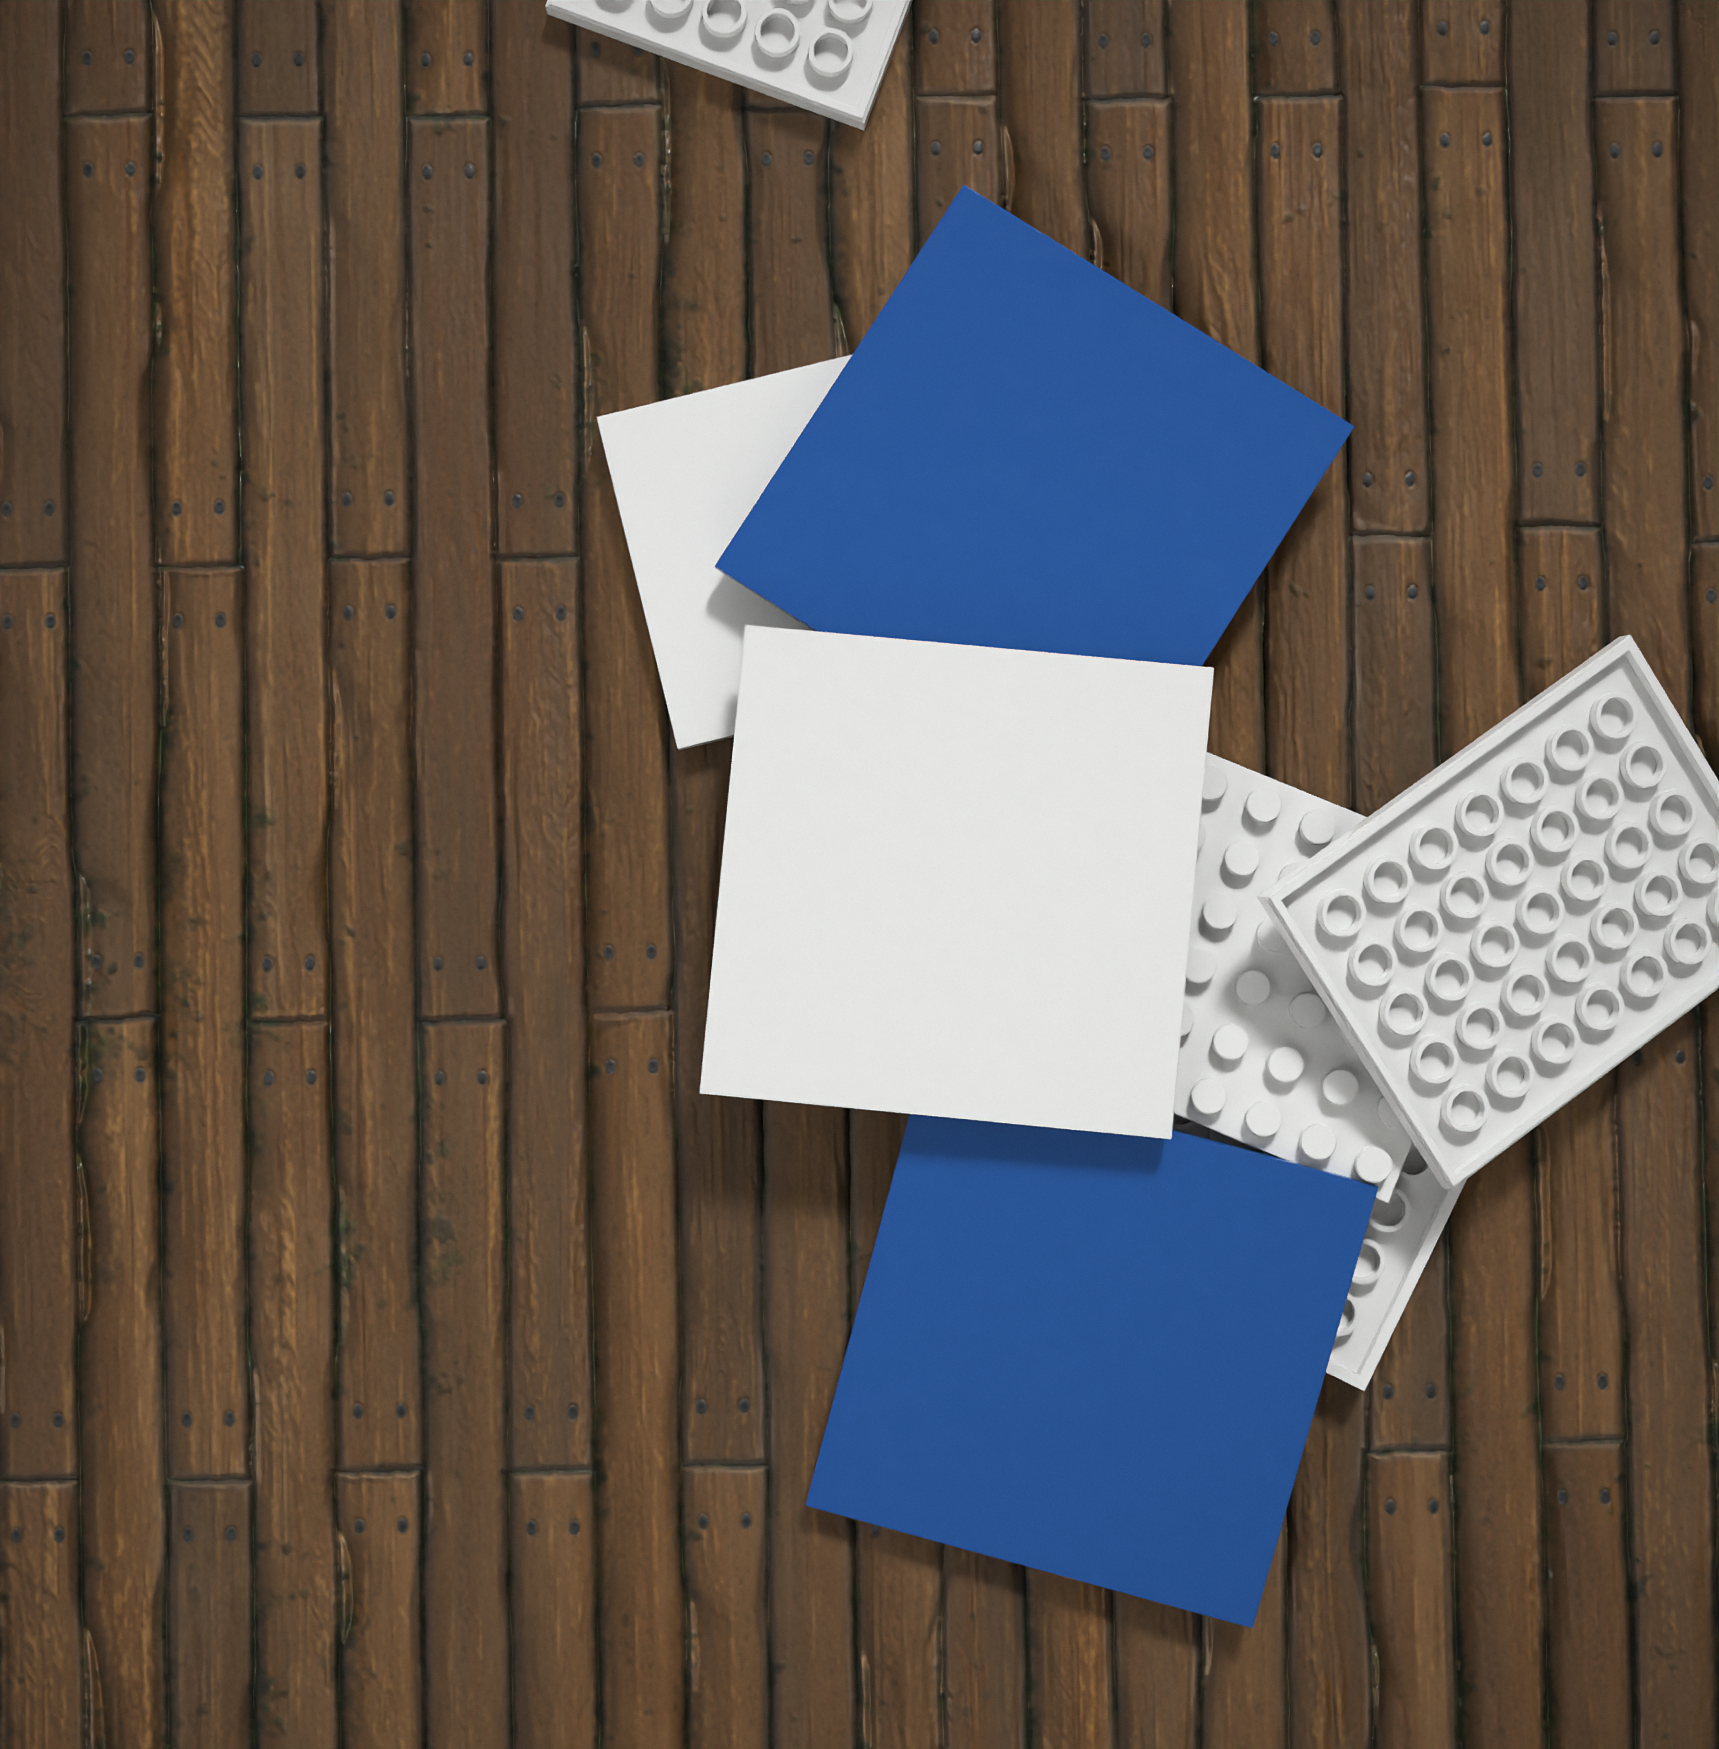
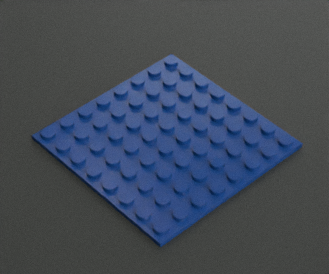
(1033, 464)
(1093, 1354)

